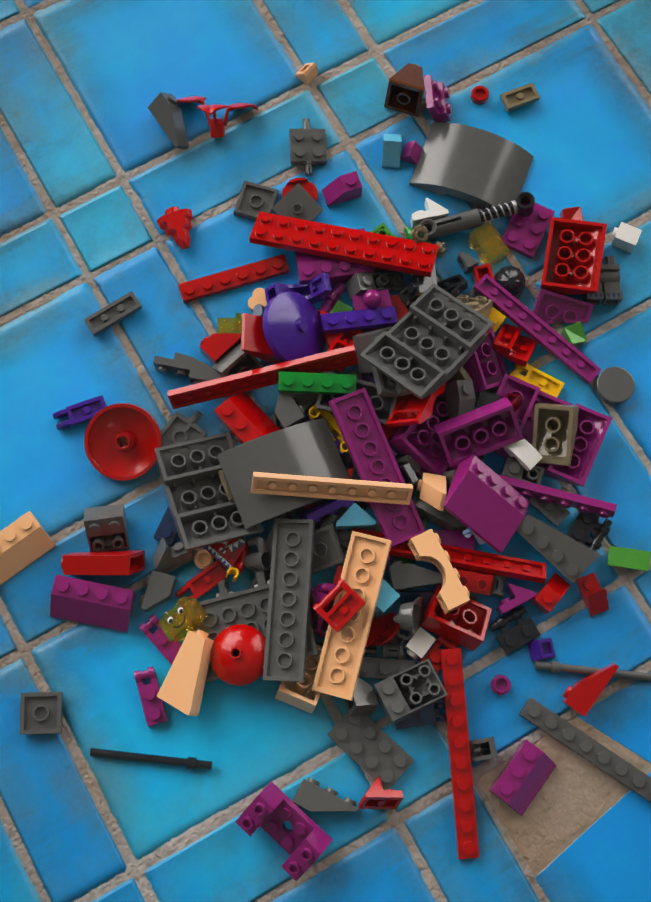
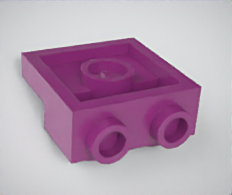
(437, 99)

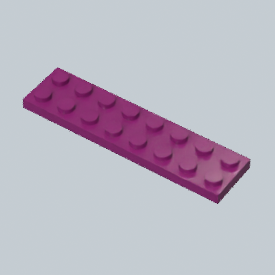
(375, 462)

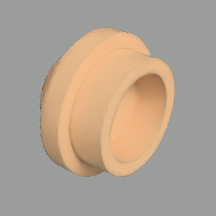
(203, 559)

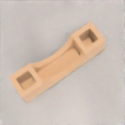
(428, 548)

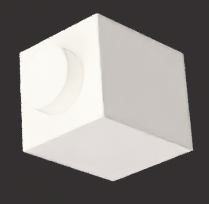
(625, 237)
(419, 644)

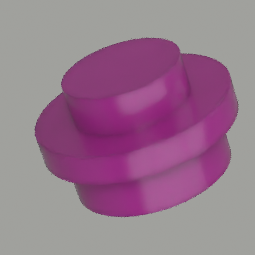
(500, 685)

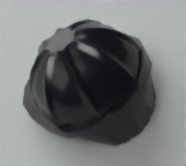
(512, 280)

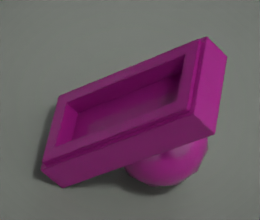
(371, 299)

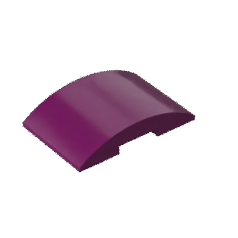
(589, 434)

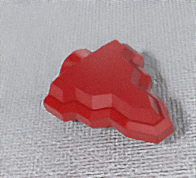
(177, 225)

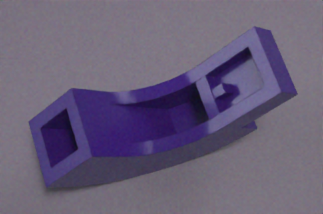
(313, 290)

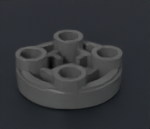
(615, 385)

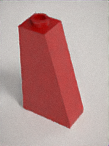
(103, 562)

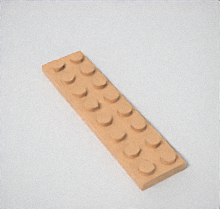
(344, 651)

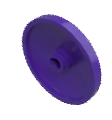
(292, 327)

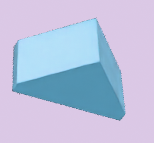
(391, 150)
(355, 518)

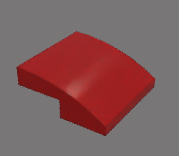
(513, 345)

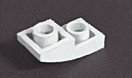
(524, 453)

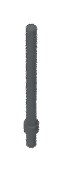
(556, 667)

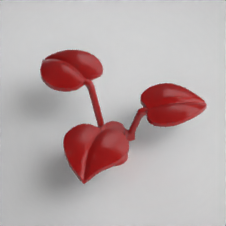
(216, 124)

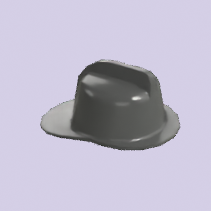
(410, 615)

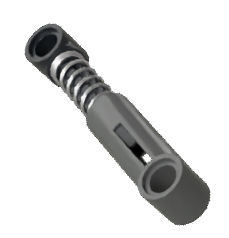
(474, 218)

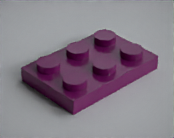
(526, 233)

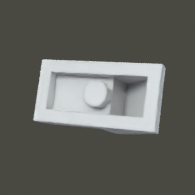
(433, 212)

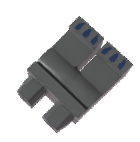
(609, 285)

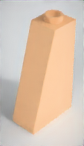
(187, 676)

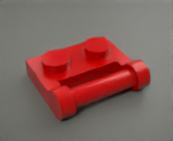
(344, 609)

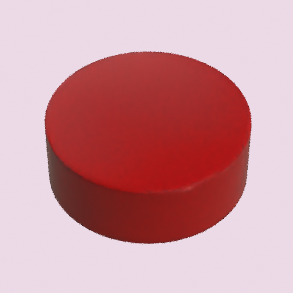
(479, 95)

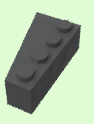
(557, 547)

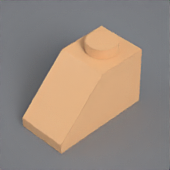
(433, 490)

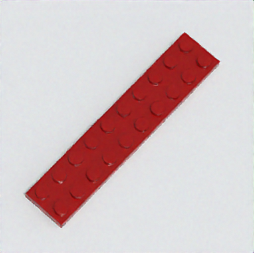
(344, 244)

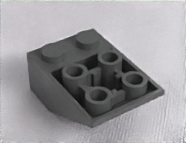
(409, 692)

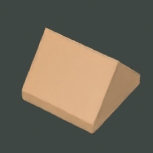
(307, 73)

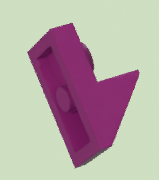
(519, 596)

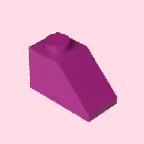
(343, 189)

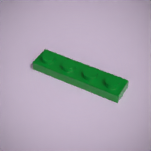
(316, 383)

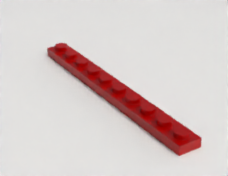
(261, 377)
(478, 560)
(459, 754)

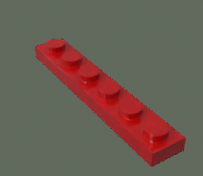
(233, 278)

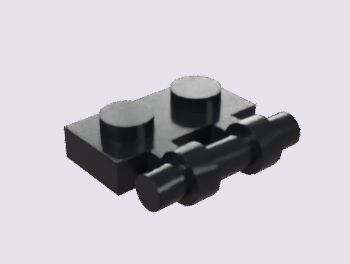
(583, 527)
(518, 635)

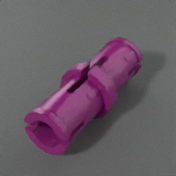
(332, 298)

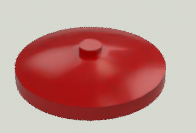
(122, 441)

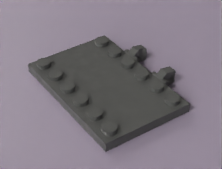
(245, 608)

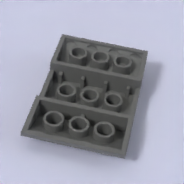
(471, 165)
(428, 342)
(295, 450)
(197, 494)

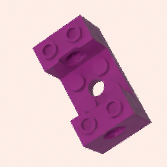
(302, 843)

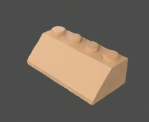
(22, 545)

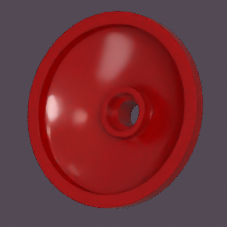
(248, 664)

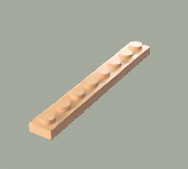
(331, 488)

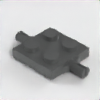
(307, 147)
(182, 429)

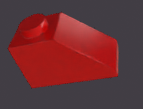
(218, 345)
(550, 593)

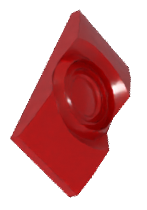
(412, 410)

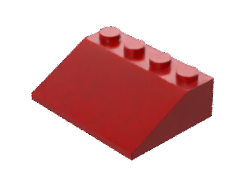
(573, 256)

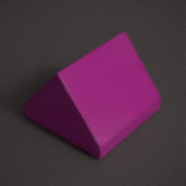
(411, 152)

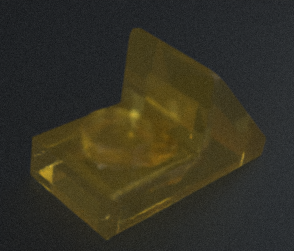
(230, 325)

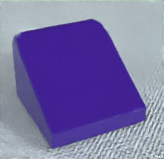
(541, 649)

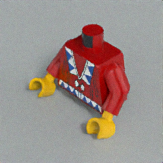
(231, 555)

